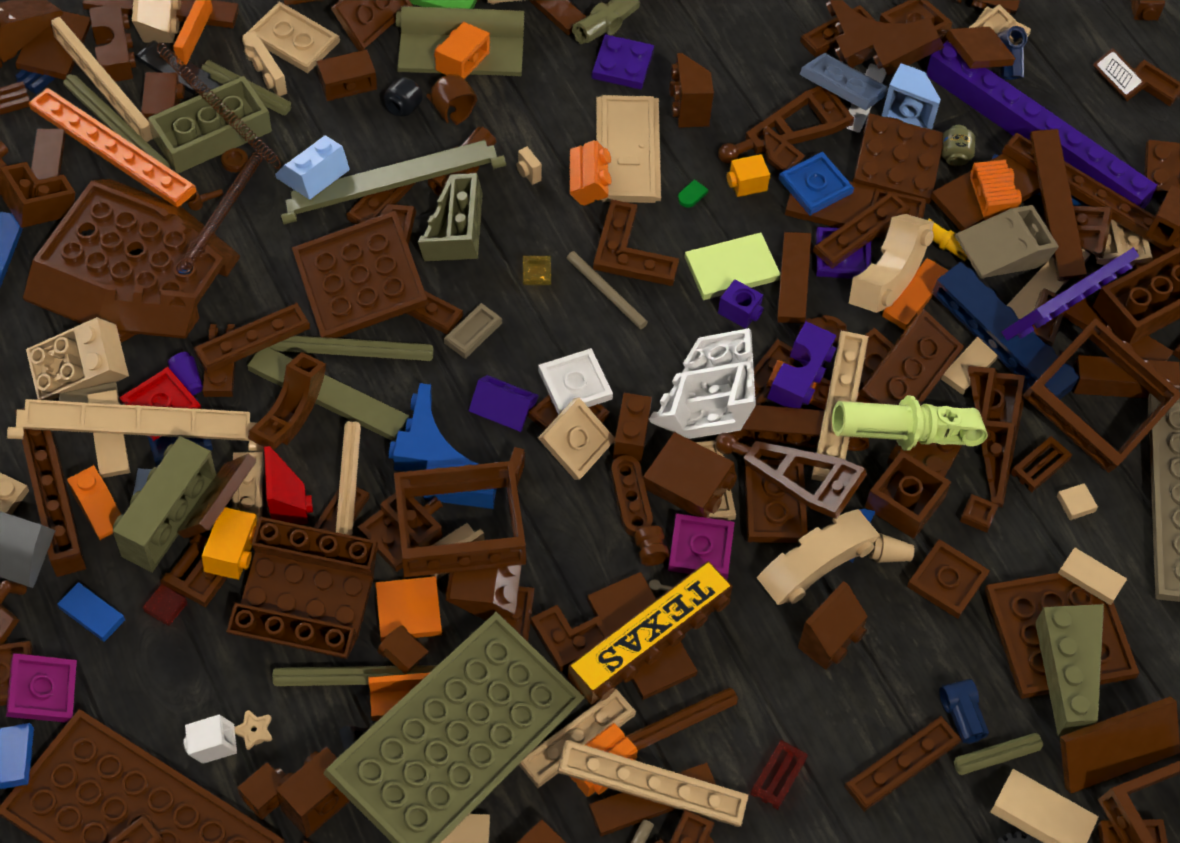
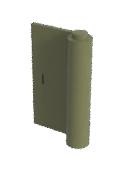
(429, 26)

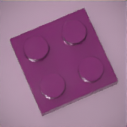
(700, 541)
(41, 688)

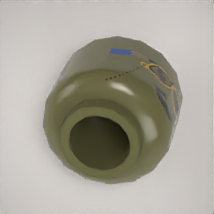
(958, 145)

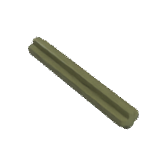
(268, 98)

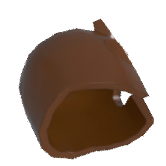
(454, 92)

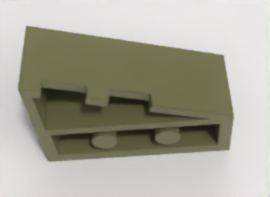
(455, 225)

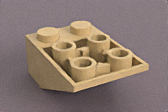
(77, 359)

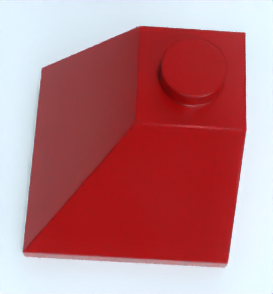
(285, 491)

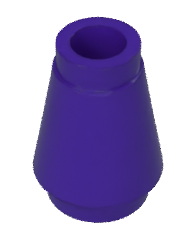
(186, 371)

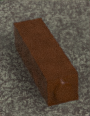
(1106, 378)

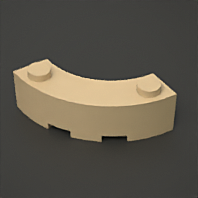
(902, 255)
(819, 553)

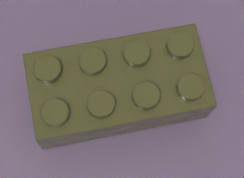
(197, 133)
(164, 503)

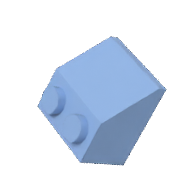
(912, 98)
(315, 167)

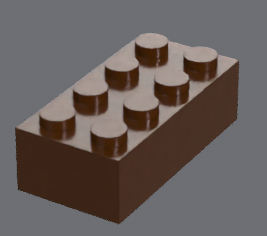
(1143, 299)

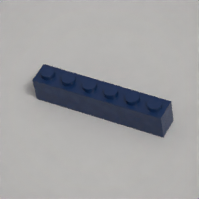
(987, 316)

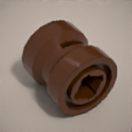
(651, 543)

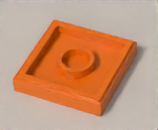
(411, 605)

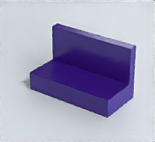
(502, 402)

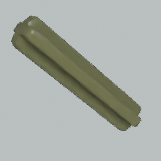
(998, 753)

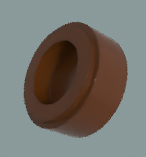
(234, 159)

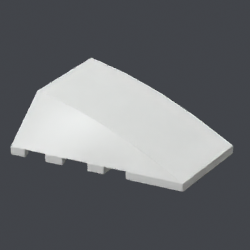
(713, 390)

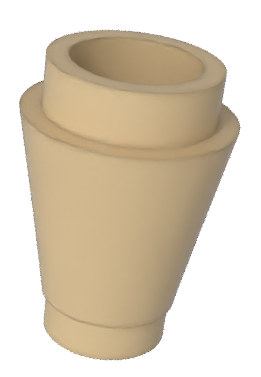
(891, 550)

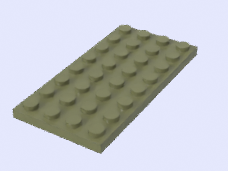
(454, 736)

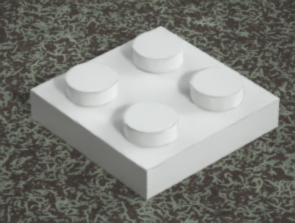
(573, 378)

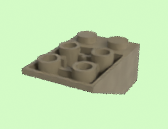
(1008, 242)

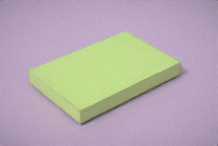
(740, 259)

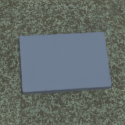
(844, 81)

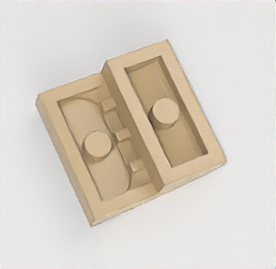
(1120, 241)

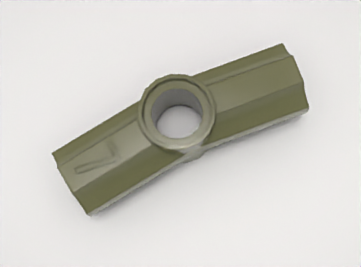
(604, 19)

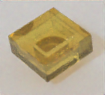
(536, 270)

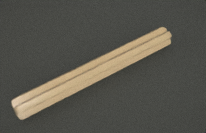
(348, 478)

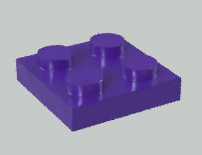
(623, 61)

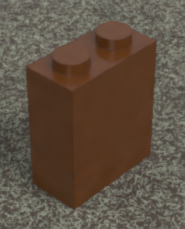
(690, 476)

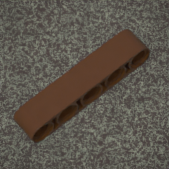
(789, 428)

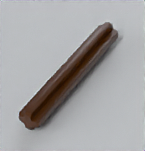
(683, 718)

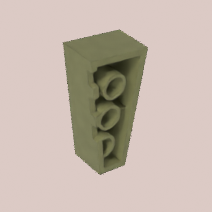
(1072, 662)

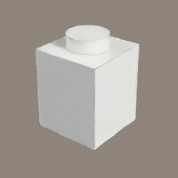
(210, 739)

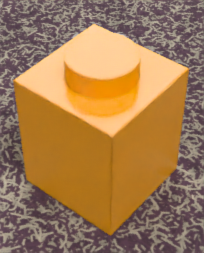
(748, 175)

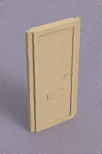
(632, 136)

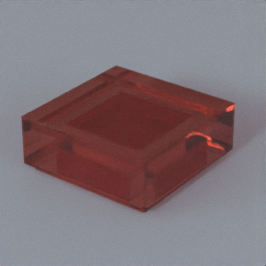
(165, 605)

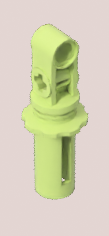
(909, 423)

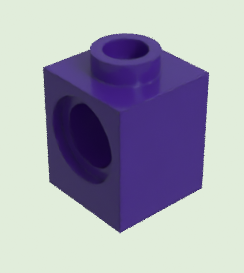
(738, 295)

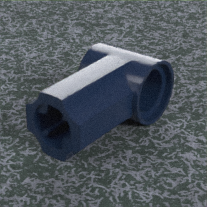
(1020, 39)
(962, 702)

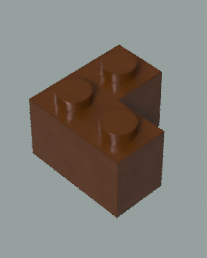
(33, 199)

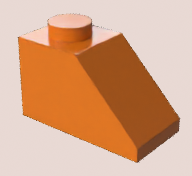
(95, 501)

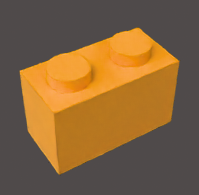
(230, 543)

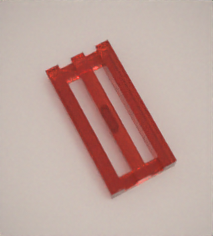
(767, 795)

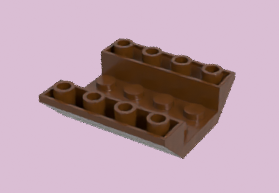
(305, 588)

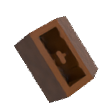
(691, 92)

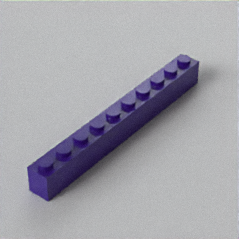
(1021, 114)

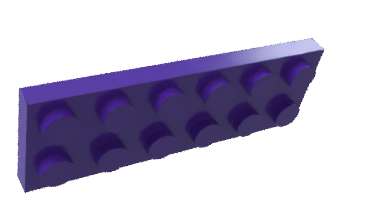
(1071, 296)

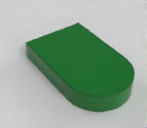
(692, 194)

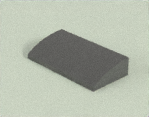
(22, 548)

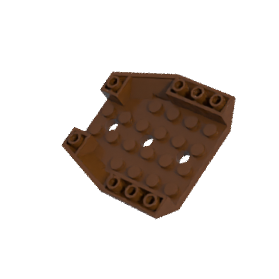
(100, 278)

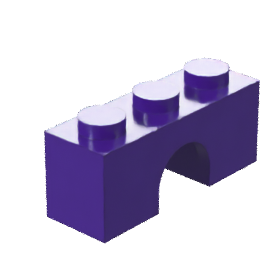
(794, 384)

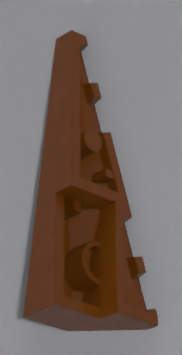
(1001, 406)

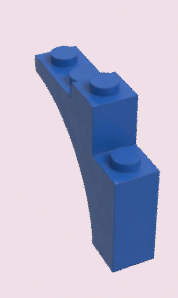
(425, 448)

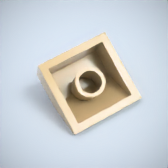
(156, 19)

